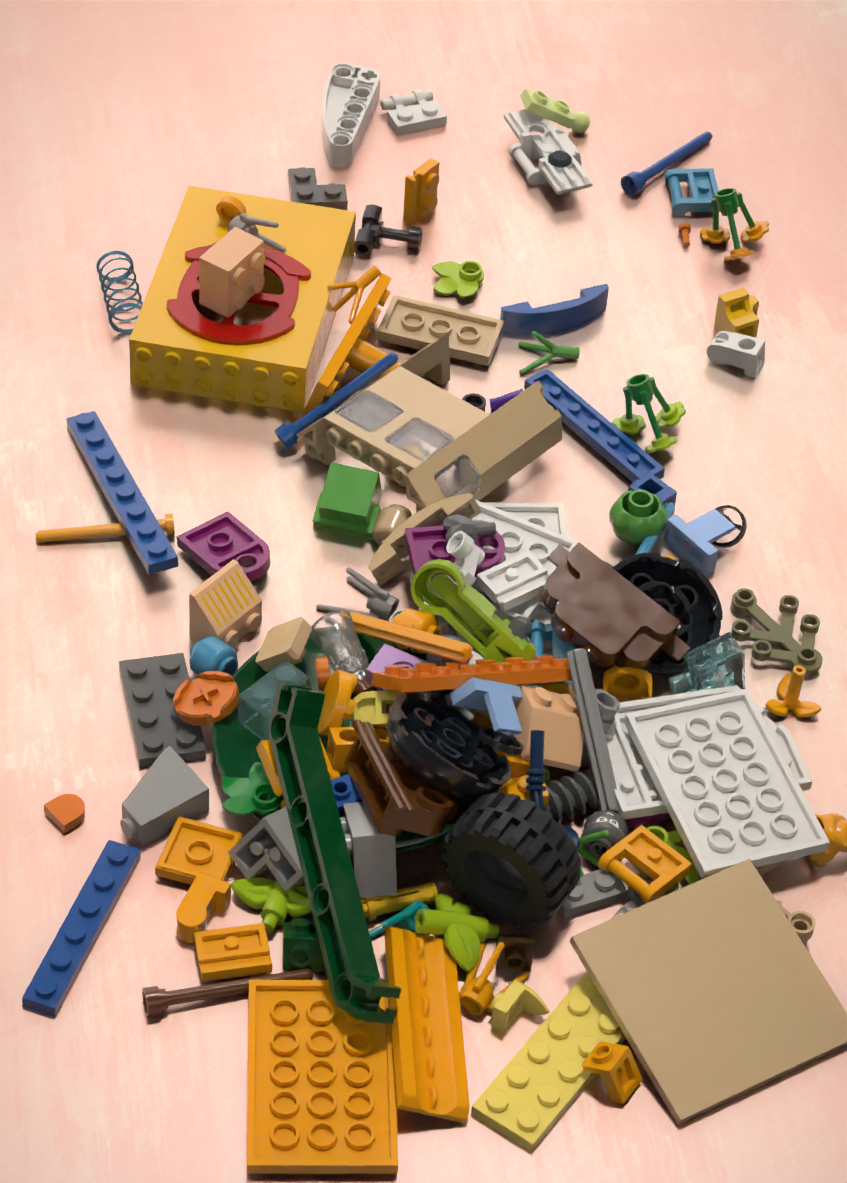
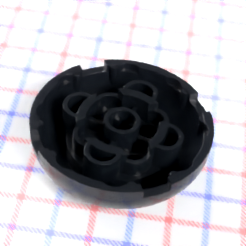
(682, 593)
(444, 748)

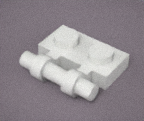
(413, 118)

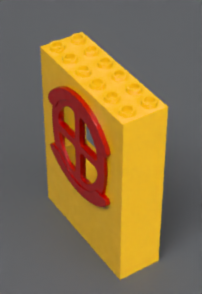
(252, 363)

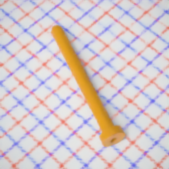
(96, 531)

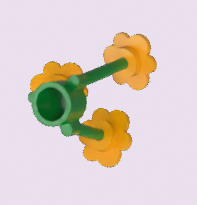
(727, 203)

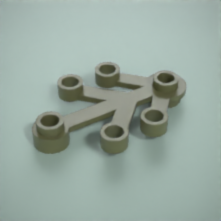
(745, 605)

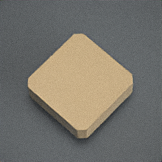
(284, 643)

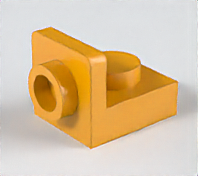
(616, 1069)

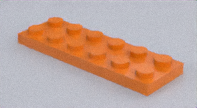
(512, 671)

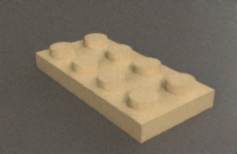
(421, 323)

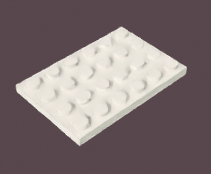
(725, 782)

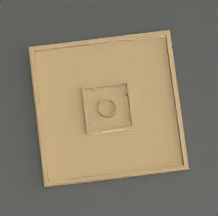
(713, 990)

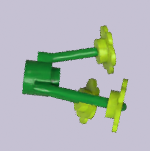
(641, 390)

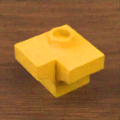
(737, 313)

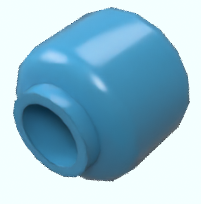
(213, 655)

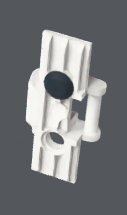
(557, 155)

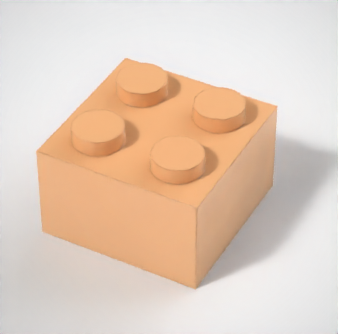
(231, 272)

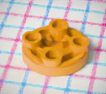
(337, 701)

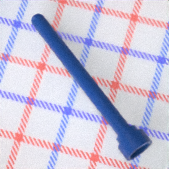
(634, 181)
(288, 432)

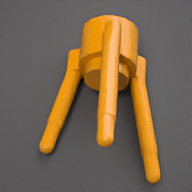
(478, 994)

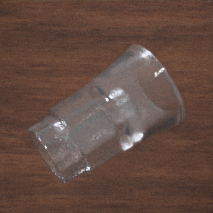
(339, 642)

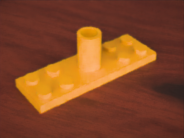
(353, 348)

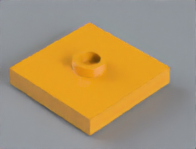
(196, 849)

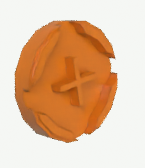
(206, 698)

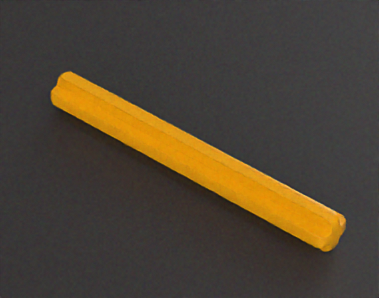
(412, 638)

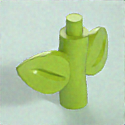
(272, 900)
(460, 929)

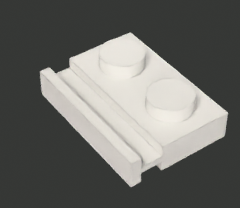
(514, 580)

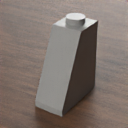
(161, 796)

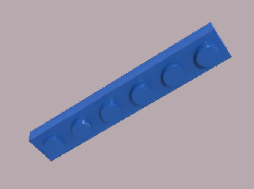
(596, 429)
(81, 928)

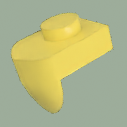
(509, 1004)

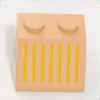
(224, 606)

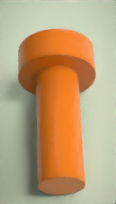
(684, 229)

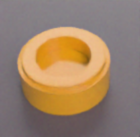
(229, 208)

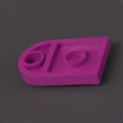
(223, 540)
(430, 544)

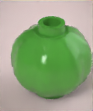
(637, 516)

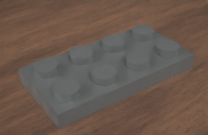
(149, 695)

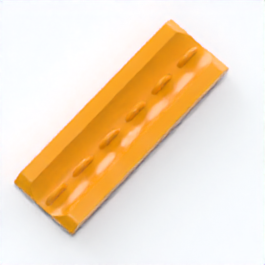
(426, 1026)

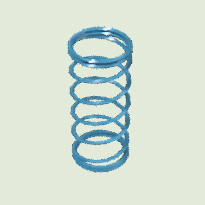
(113, 310)

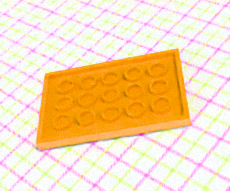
(317, 1084)

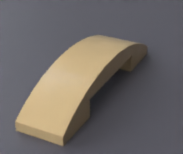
(387, 560)

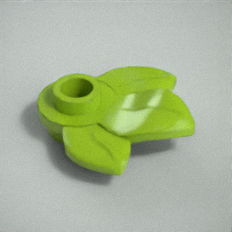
(458, 278)

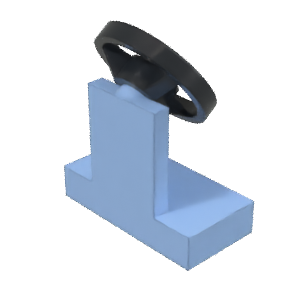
(694, 538)
(499, 701)

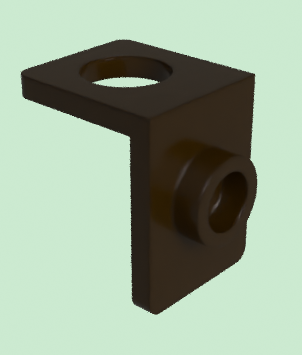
(516, 953)

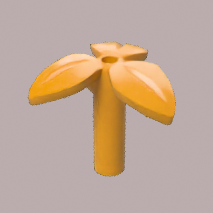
(789, 692)

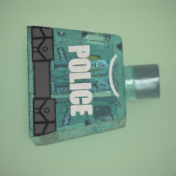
(711, 666)

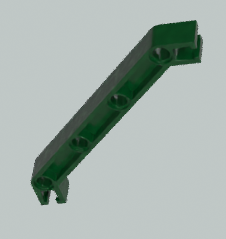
(325, 856)

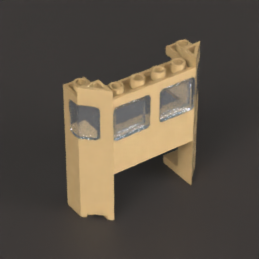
(431, 436)

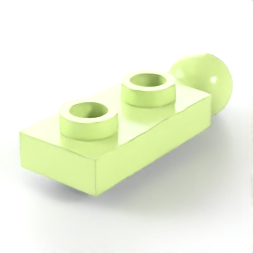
(555, 111)

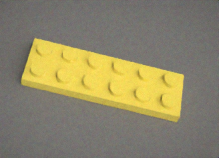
(548, 1068)

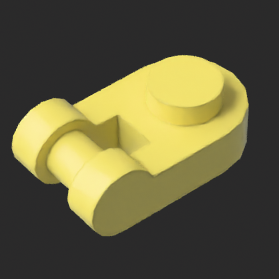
(372, 706)

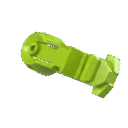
(467, 611)

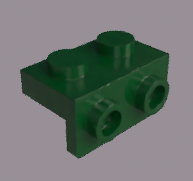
(301, 946)

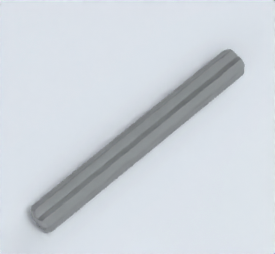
(593, 728)

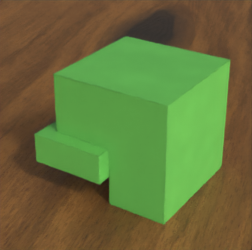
(349, 500)

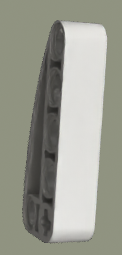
(347, 110)

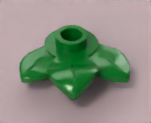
(248, 794)

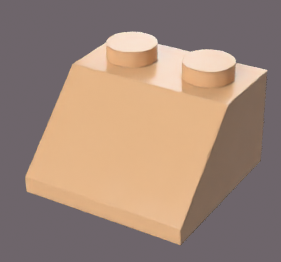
(560, 721)

